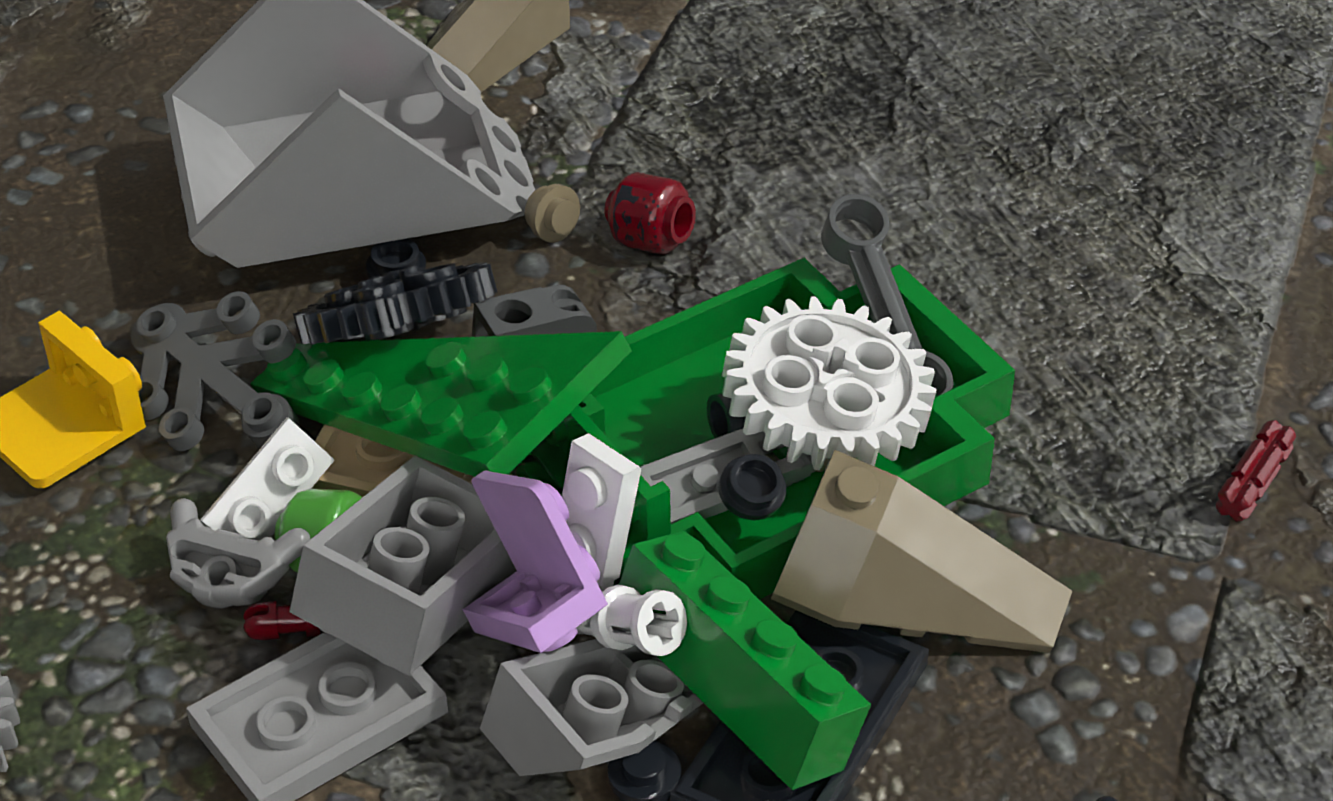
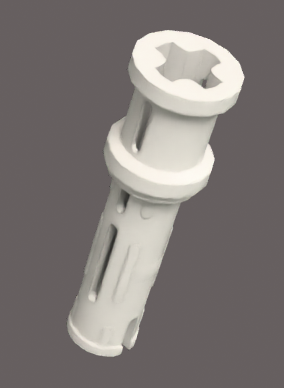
(631, 621)

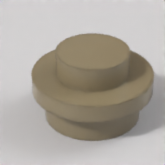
(552, 212)

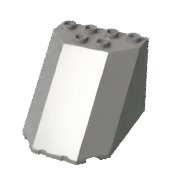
(334, 136)

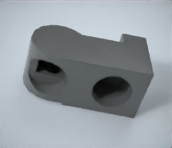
(532, 312)

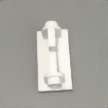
(261, 491)

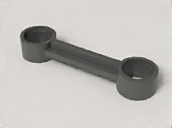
(874, 273)

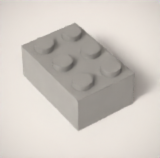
(401, 566)

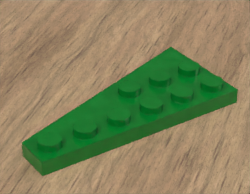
(448, 399)

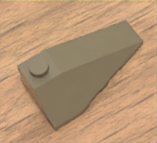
(498, 35)
(903, 561)

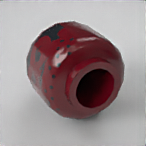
(650, 213)

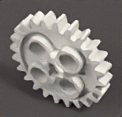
(828, 383)

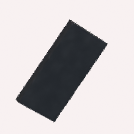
(871, 661)

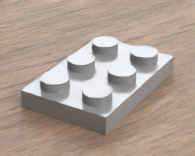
(311, 717)

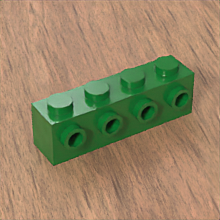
(751, 664)

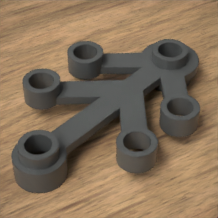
(167, 334)

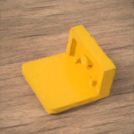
(71, 409)

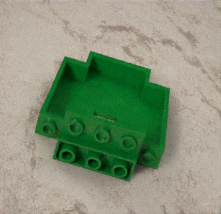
(661, 394)

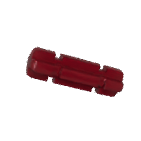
(1255, 470)

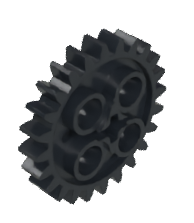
(395, 303)

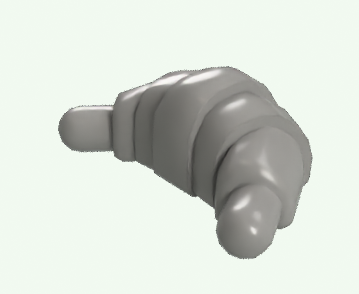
(223, 565)

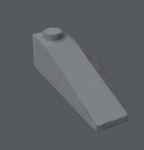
(581, 707)

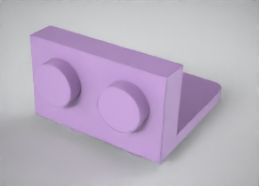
(554, 574)

